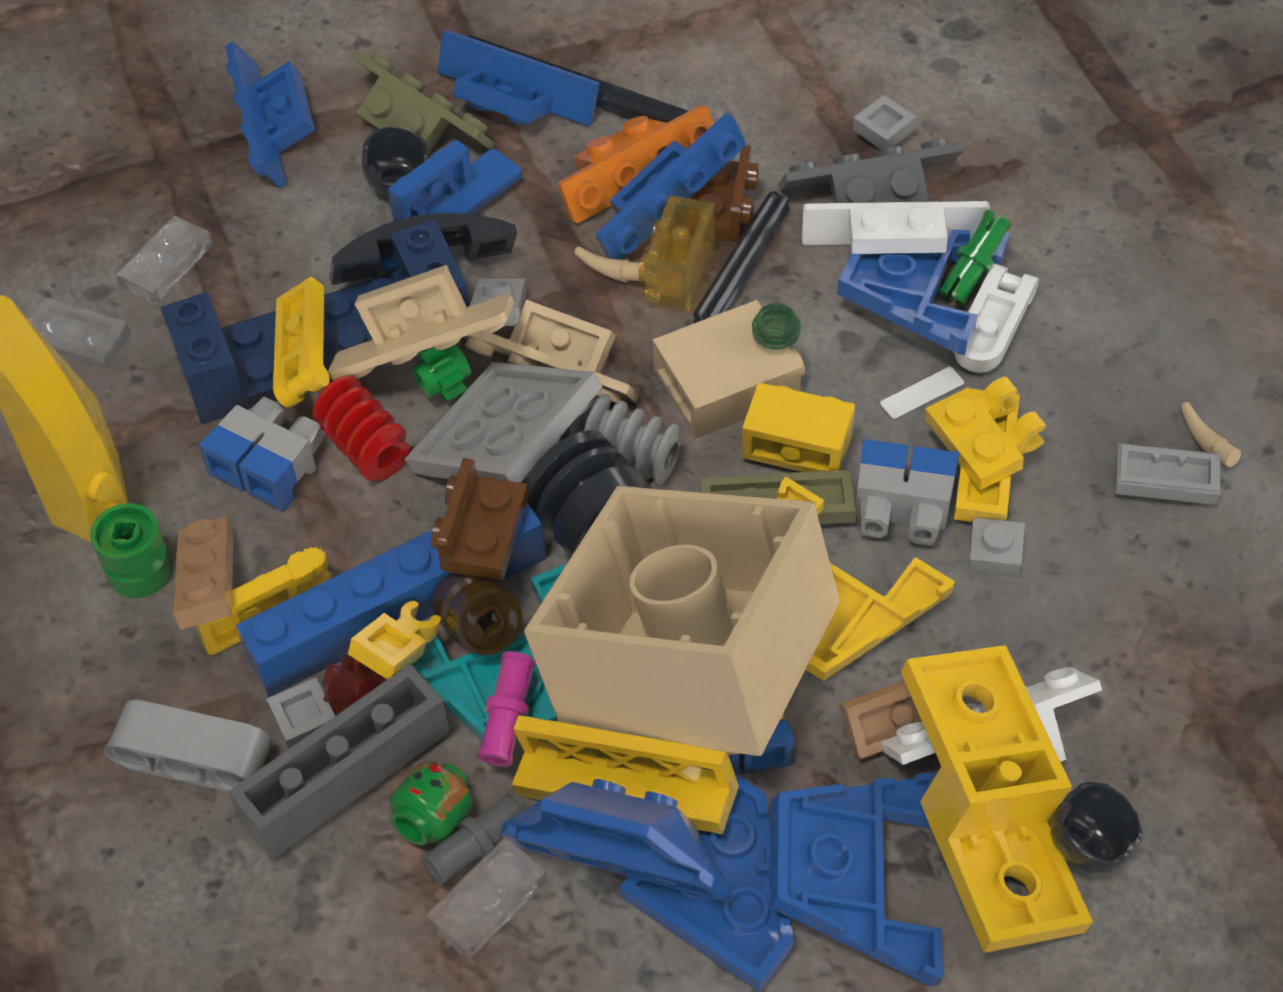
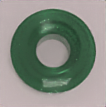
(777, 317)

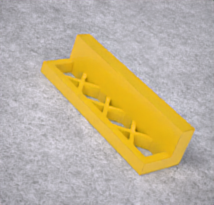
(623, 759)

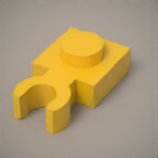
(392, 644)

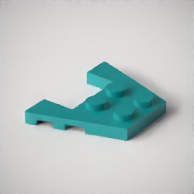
(473, 678)

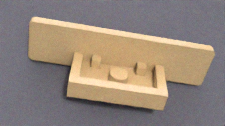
(415, 317)
(556, 341)

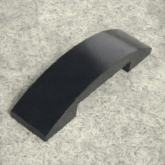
(479, 234)

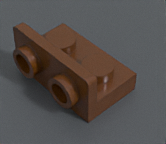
(729, 194)
(478, 523)

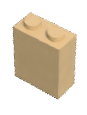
(717, 366)

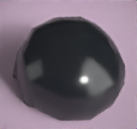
(390, 155)
(1095, 828)

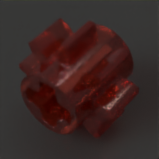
(349, 683)

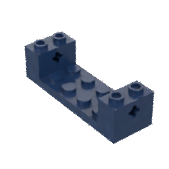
(237, 361)

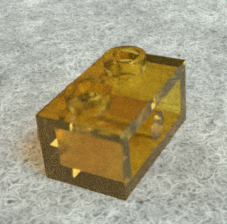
(678, 252)

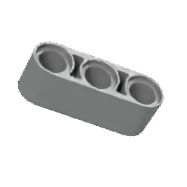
(186, 745)

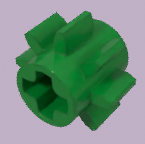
(441, 372)

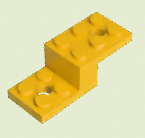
(995, 797)

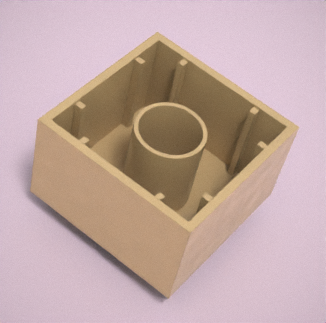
(686, 617)

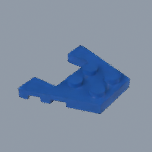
(905, 286)
(832, 869)

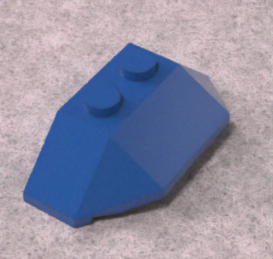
(619, 835)

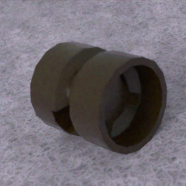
(477, 613)

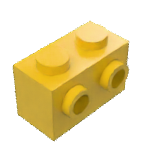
(797, 429)

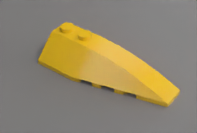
(56, 427)

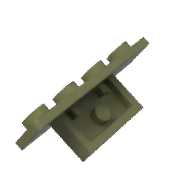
(402, 104)

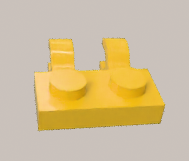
(969, 427)

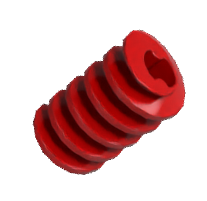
(361, 428)

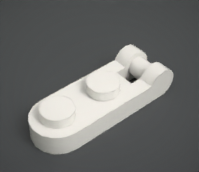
(999, 311)

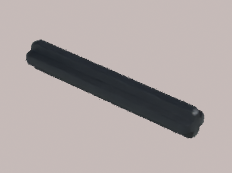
(743, 257)

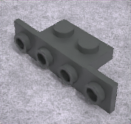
(881, 179)

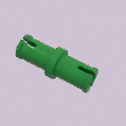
(974, 258)

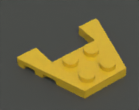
(863, 614)

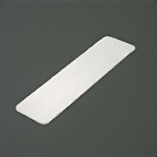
(922, 392)

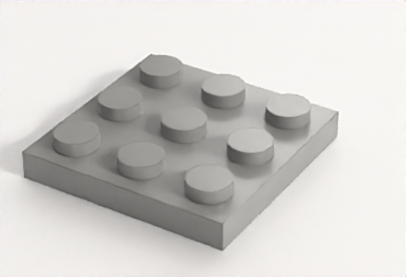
(505, 421)

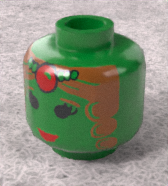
(430, 803)

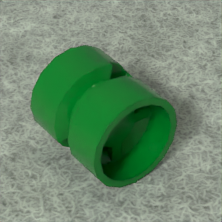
(131, 550)

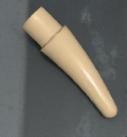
(613, 268)
(1208, 439)

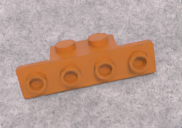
(617, 159)

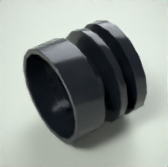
(575, 483)

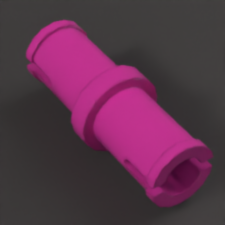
(505, 708)

